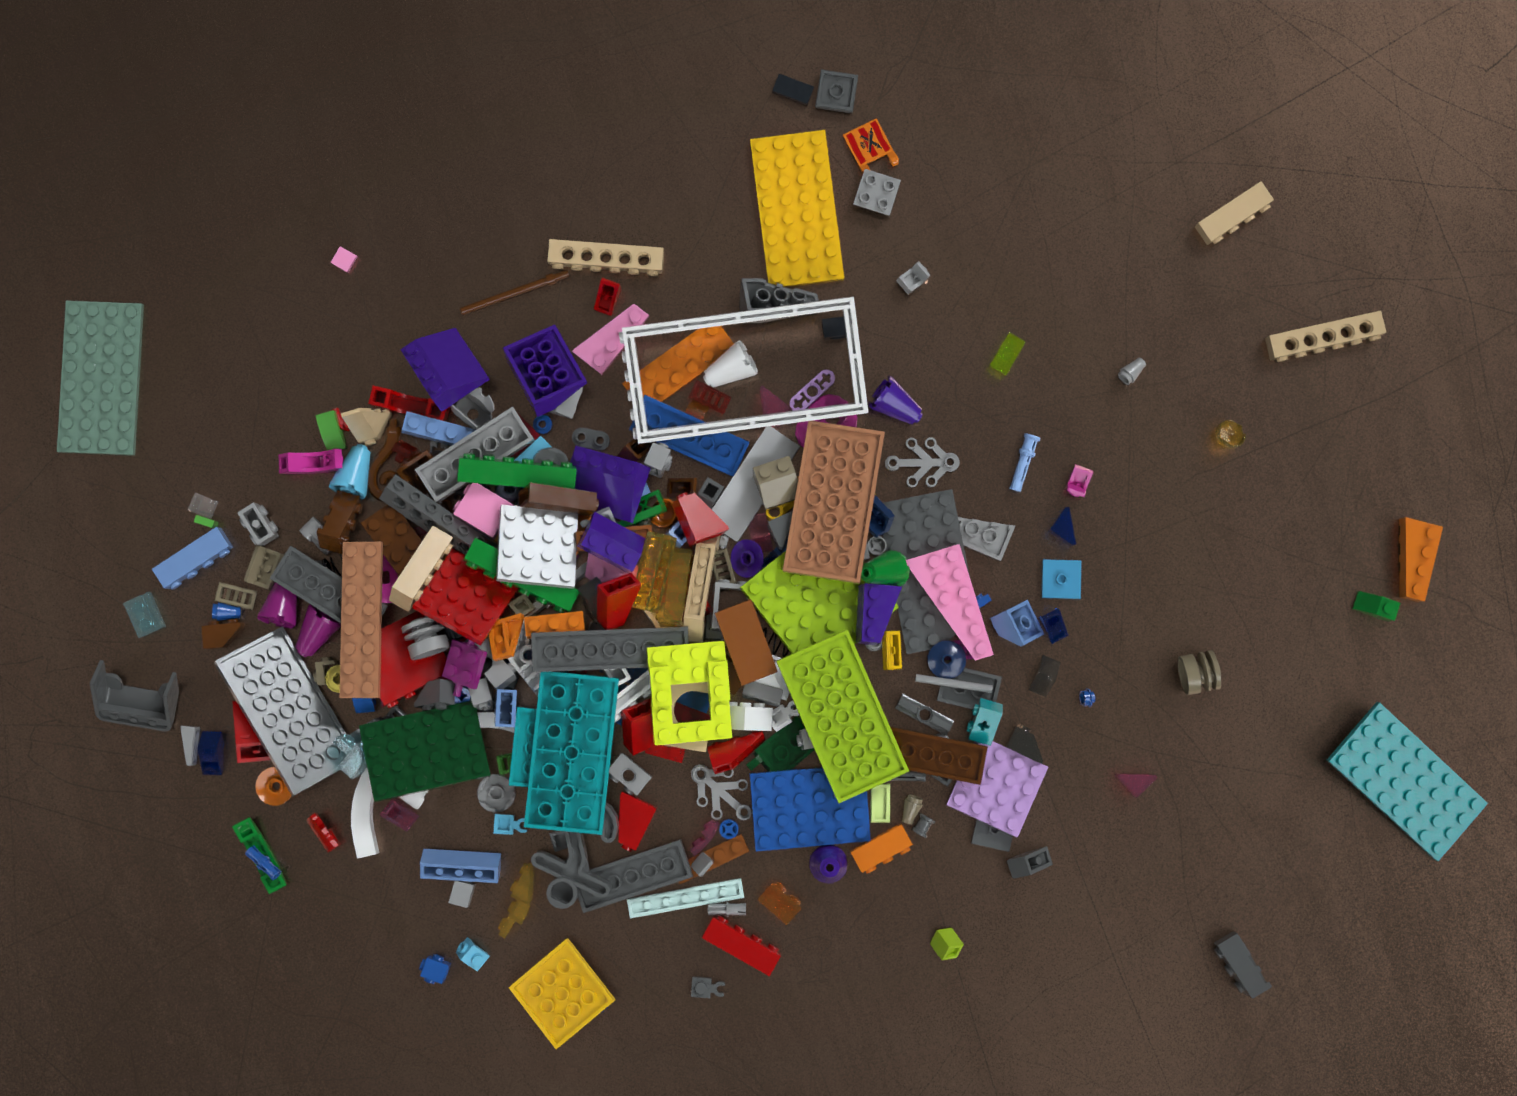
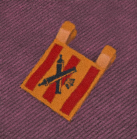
(869, 144)

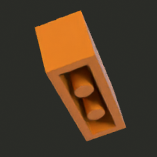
(554, 623)
(881, 848)

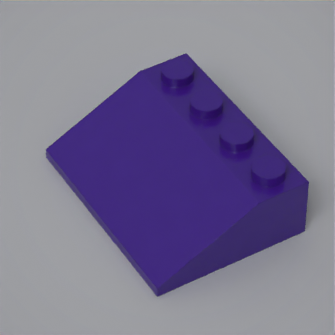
(445, 366)
(544, 369)
(614, 479)

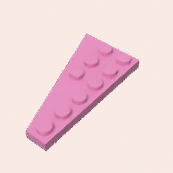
(950, 588)

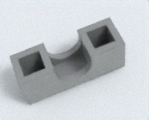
(500, 673)

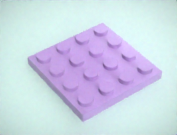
(1005, 790)

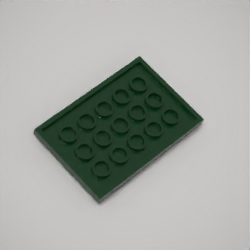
(424, 751)

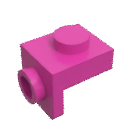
(1079, 481)

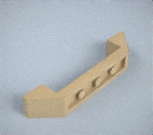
(699, 588)

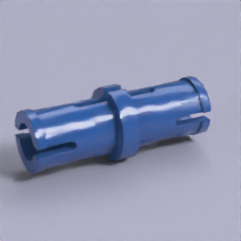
(263, 862)

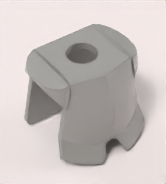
(476, 401)

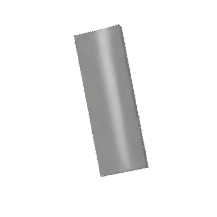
(498, 437)
(741, 497)

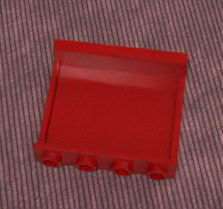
(399, 673)

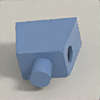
(505, 708)

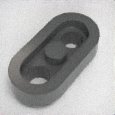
(590, 440)

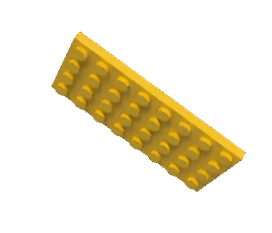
(797, 209)

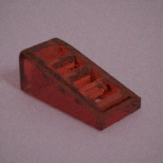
(697, 385)

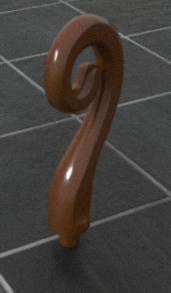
(393, 435)

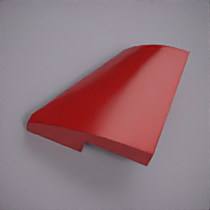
(323, 834)

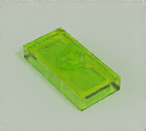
(1007, 353)

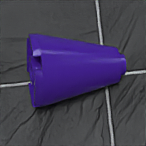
(895, 402)
(828, 855)

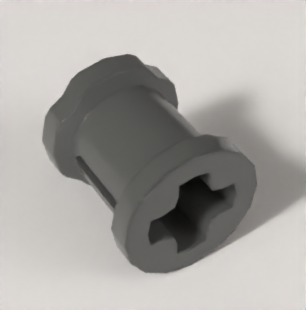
(923, 825)

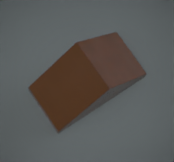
(681, 485)

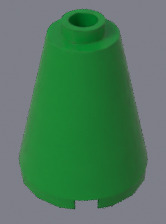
(886, 569)

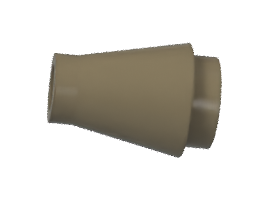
(911, 808)

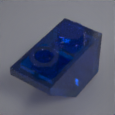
(211, 752)

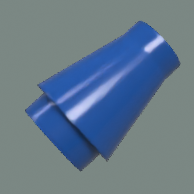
(225, 612)

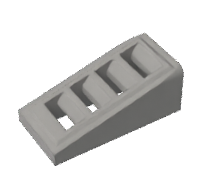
(190, 740)

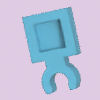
(506, 824)

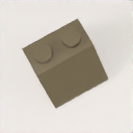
(776, 482)

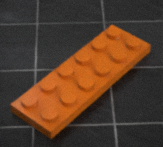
(683, 362)

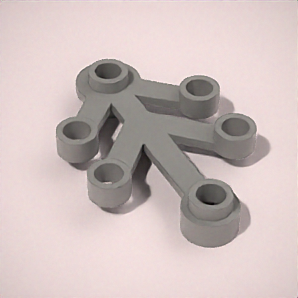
(925, 462)
(718, 791)

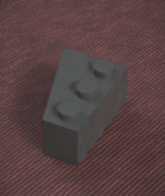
(1241, 965)

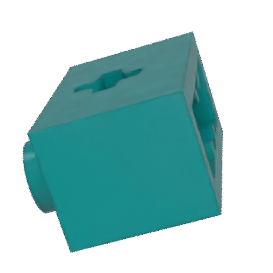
(990, 713)

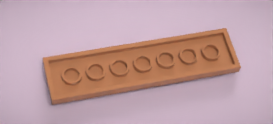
(361, 620)

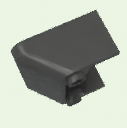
(133, 705)

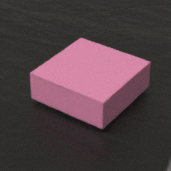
(344, 259)

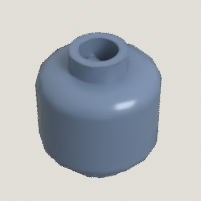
(510, 496)

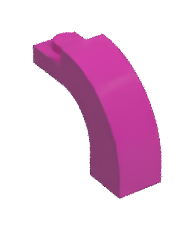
(310, 462)

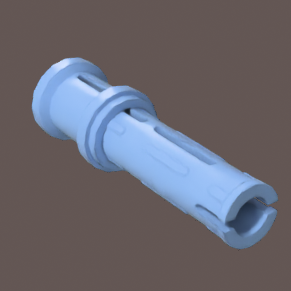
(1026, 453)

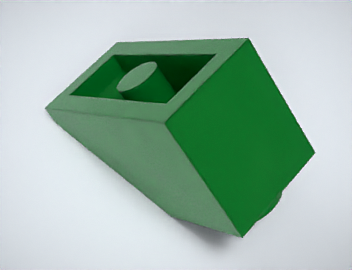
(1376, 606)

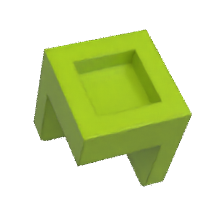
(946, 944)

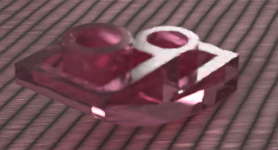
(709, 831)

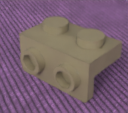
(262, 567)

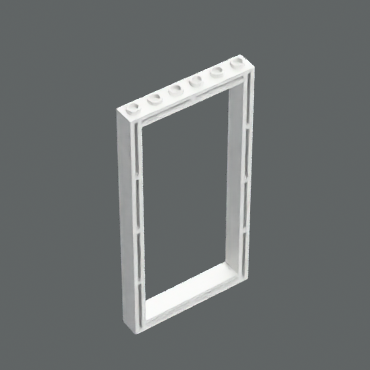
(635, 393)

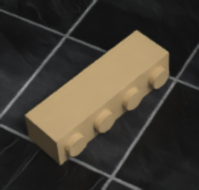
(1233, 213)

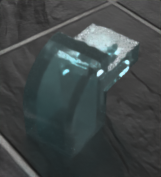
(354, 762)

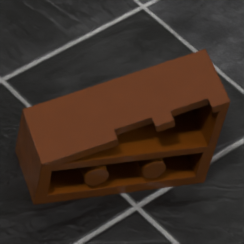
(339, 521)

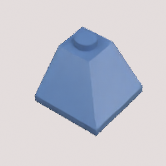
(1017, 624)

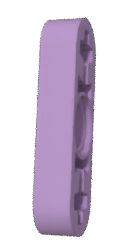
(825, 385)

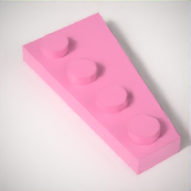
(605, 344)

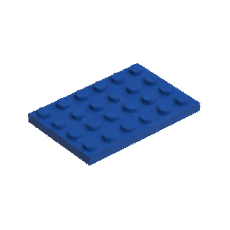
(801, 811)

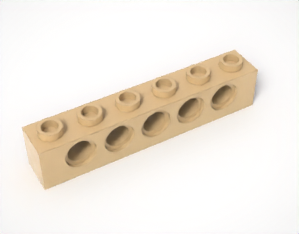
(616, 251)
(1372, 321)

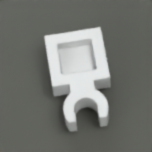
(782, 716)

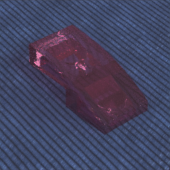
(760, 532)

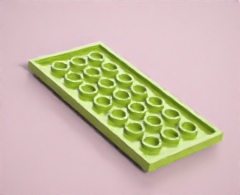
(842, 716)

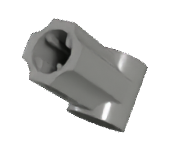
(309, 531)

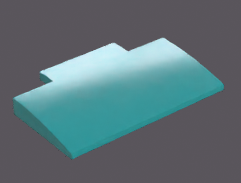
(566, 752)

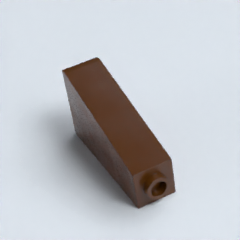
(558, 499)

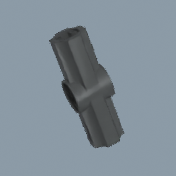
(936, 720)

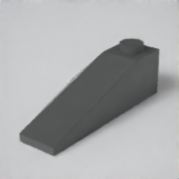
(758, 294)

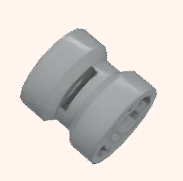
(876, 543)

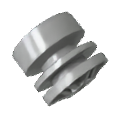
(426, 639)

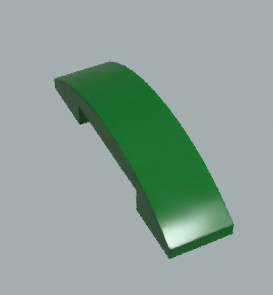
(250, 835)

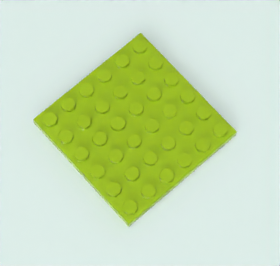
(803, 606)

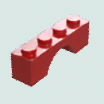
(400, 403)

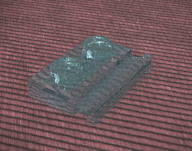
(144, 614)

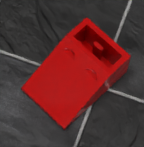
(246, 742)

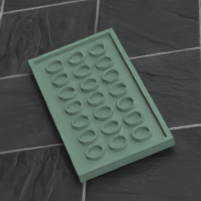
(100, 378)

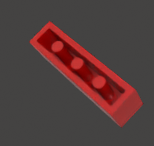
(742, 946)

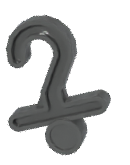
(575, 871)

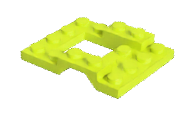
(685, 665)

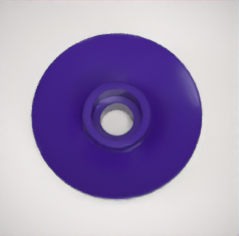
(741, 558)

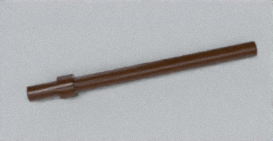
(550, 279)

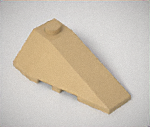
(367, 424)

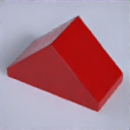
(607, 296)

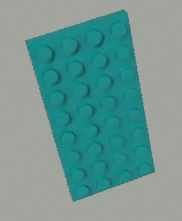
(1407, 781)

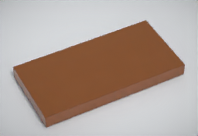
(745, 642)

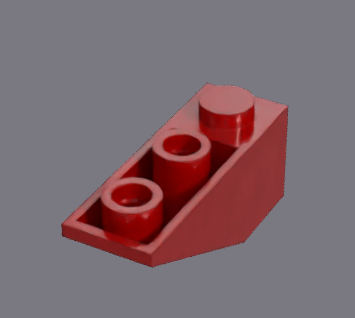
(729, 754)

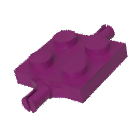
(464, 665)

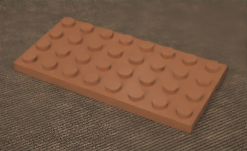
(834, 502)

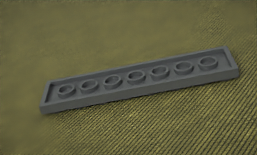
(600, 648)

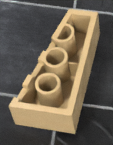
(420, 568)

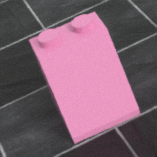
(480, 509)

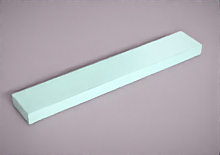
(685, 898)

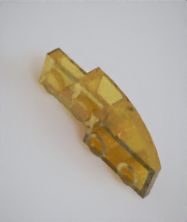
(523, 892)

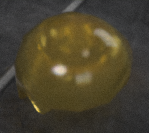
(1229, 434)

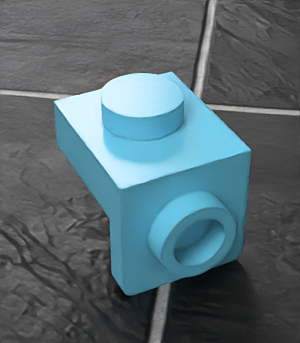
(471, 954)

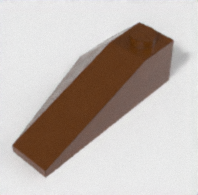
(407, 472)

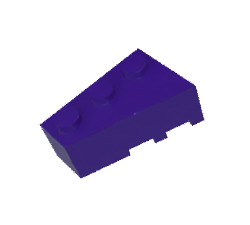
(874, 611)

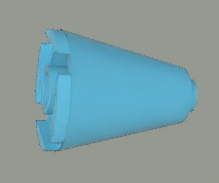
(354, 472)

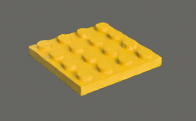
(562, 993)

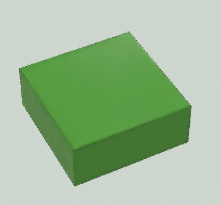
(205, 521)

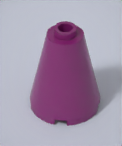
(279, 607)
(315, 631)

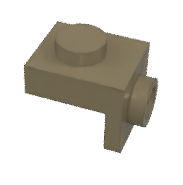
(321, 670)

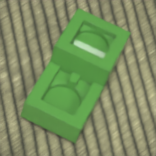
(330, 430)

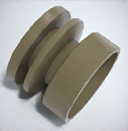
(1203, 671)

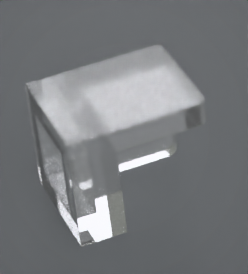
(202, 505)

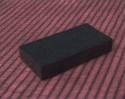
(793, 89)

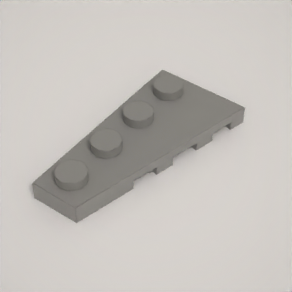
(986, 537)

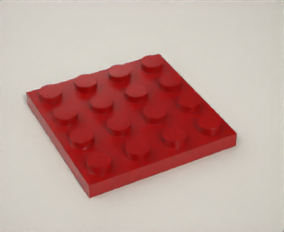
(464, 598)

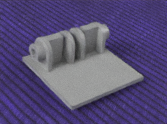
(877, 192)

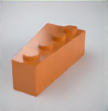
(1417, 557)

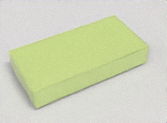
(880, 804)

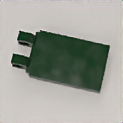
(781, 749)

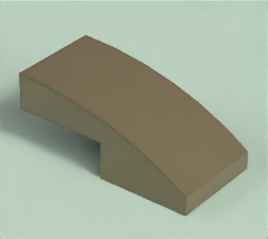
(521, 604)

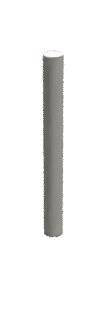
(953, 683)

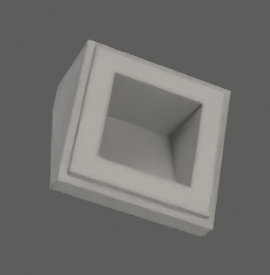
(702, 864)

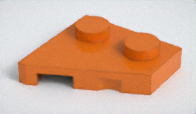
(505, 636)

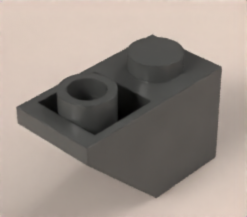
(436, 695)

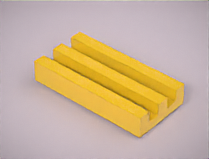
(891, 653)

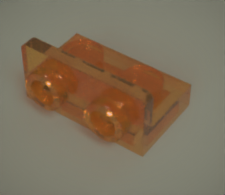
(780, 902)

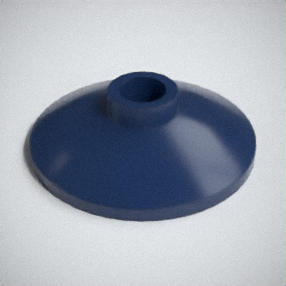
(937, 655)

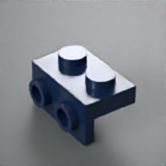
(880, 518)

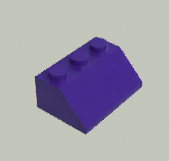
(612, 543)

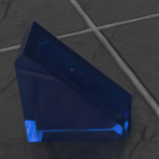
(1063, 527)
(1053, 625)

